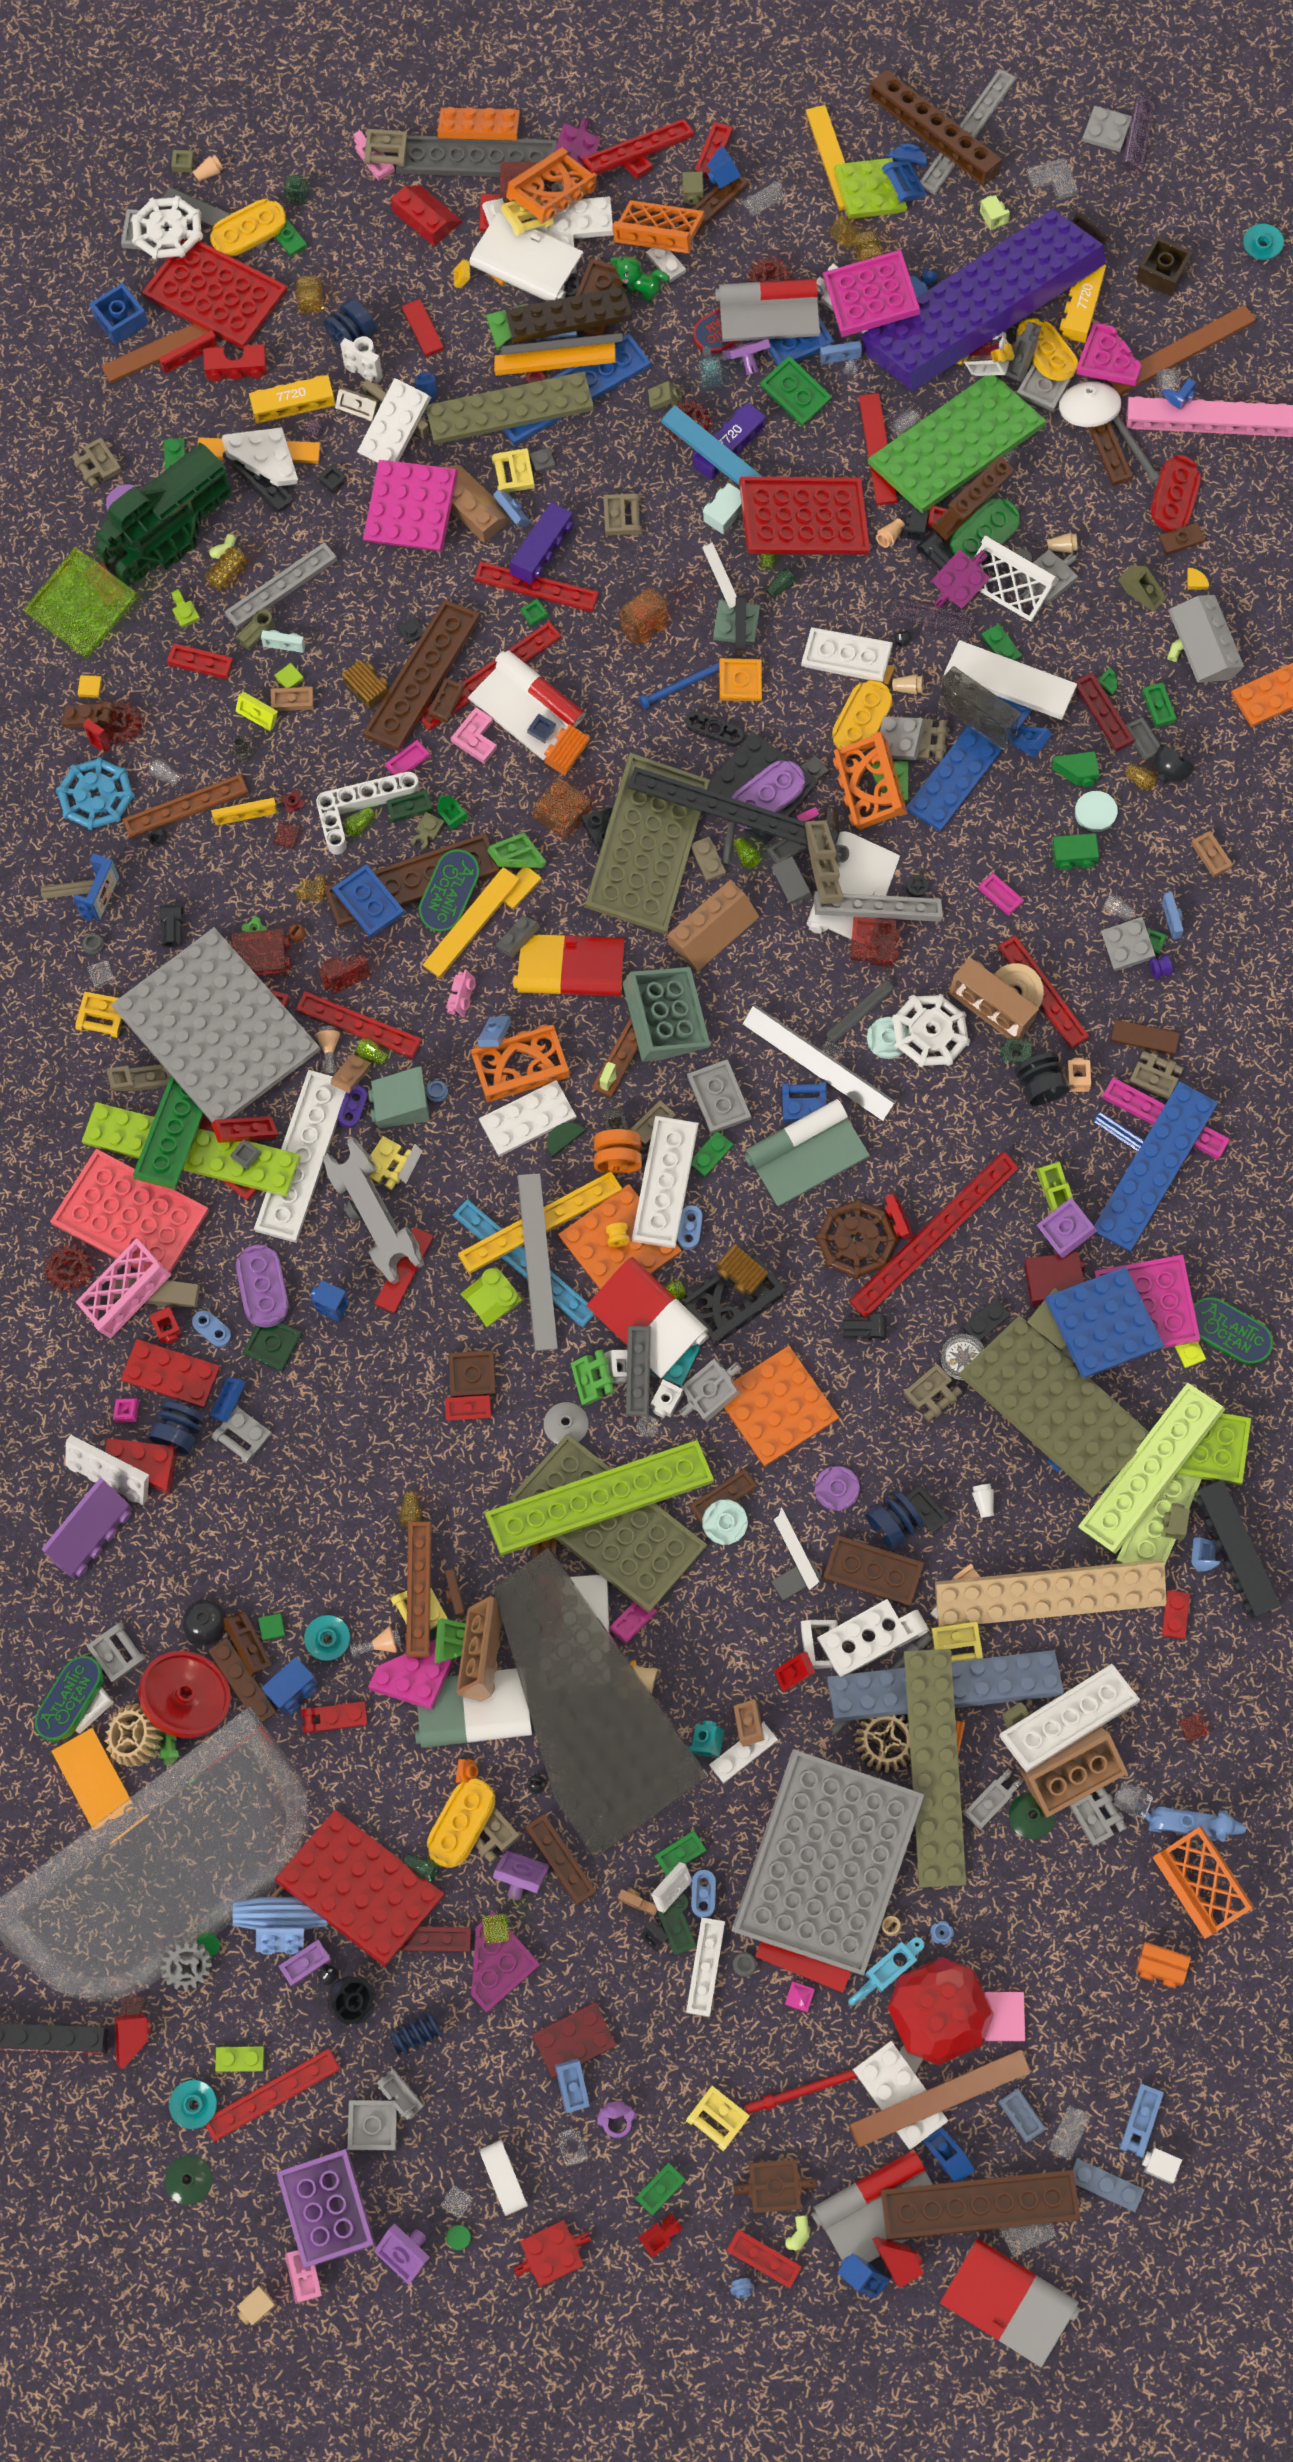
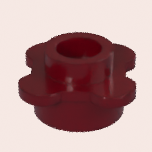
(291, 807)

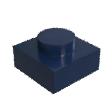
(541, 728)

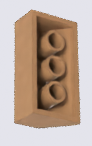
(477, 506)
(713, 926)
(993, 1000)
(480, 1650)
(1075, 1772)

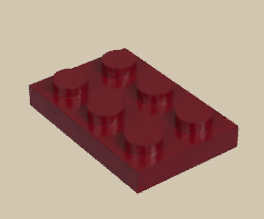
(573, 2037)

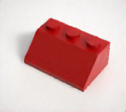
(424, 213)

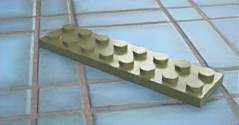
(509, 407)

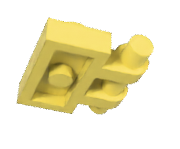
(383, 1156)

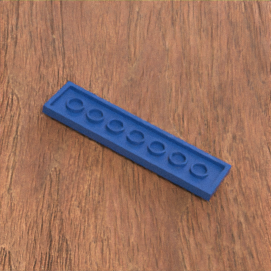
(600, 380)
(957, 775)
(1155, 1166)

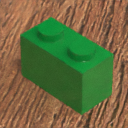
(1075, 851)

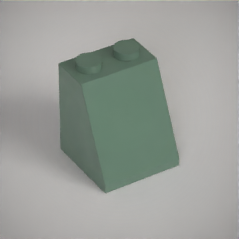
(399, 1099)

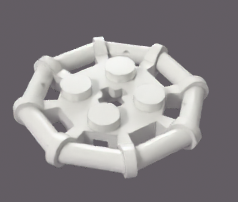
(161, 219)
(926, 1041)

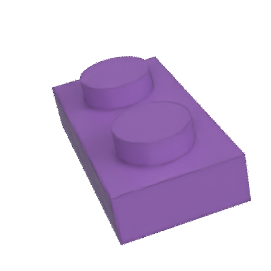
(304, 1963)

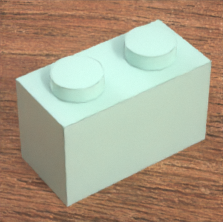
(723, 509)

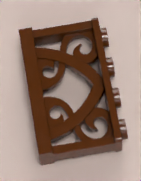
(973, 497)

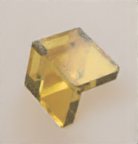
(844, 231)
(311, 889)

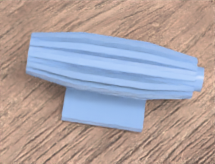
(277, 1922)

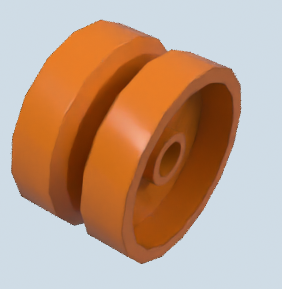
(617, 1151)

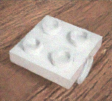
(360, 357)

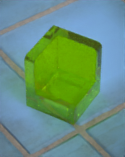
(495, 1928)

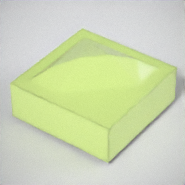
(608, 1076)

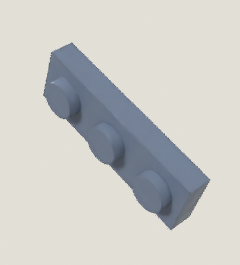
(1107, 2185)

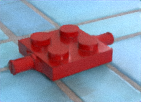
(552, 2253)

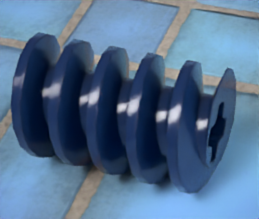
(415, 2033)

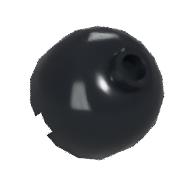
(1171, 765)
(204, 1622)
(351, 2000)

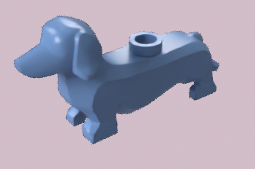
(1186, 1821)

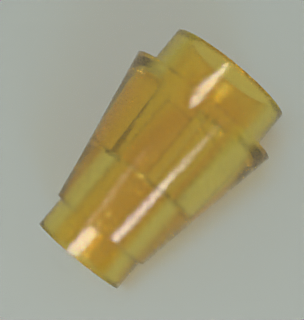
(1141, 777)
(410, 1509)

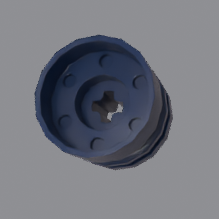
(350, 323)
(177, 1424)
(898, 1516)

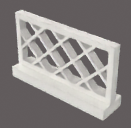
(1023, 566)

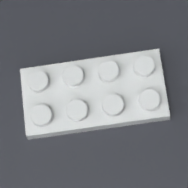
(394, 422)
(527, 1118)
(96, 1463)
(892, 2081)

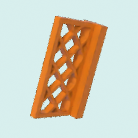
(656, 236)
(1185, 1888)

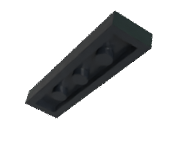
(273, 495)

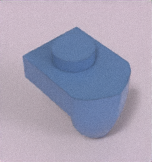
(1203, 1555)

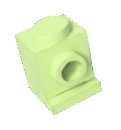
(994, 212)

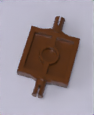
(775, 2186)

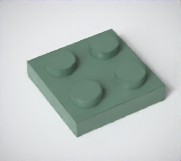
(725, 622)

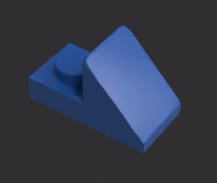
(1031, 739)

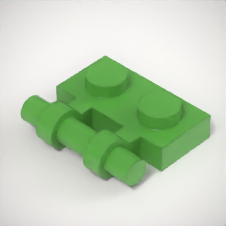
(587, 1380)

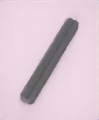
(860, 1011)

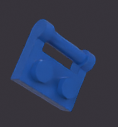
(904, 181)
(797, 1108)

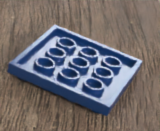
(1104, 1322)

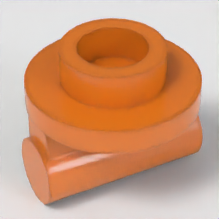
(466, 1770)

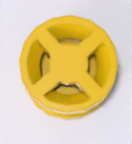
(617, 1234)

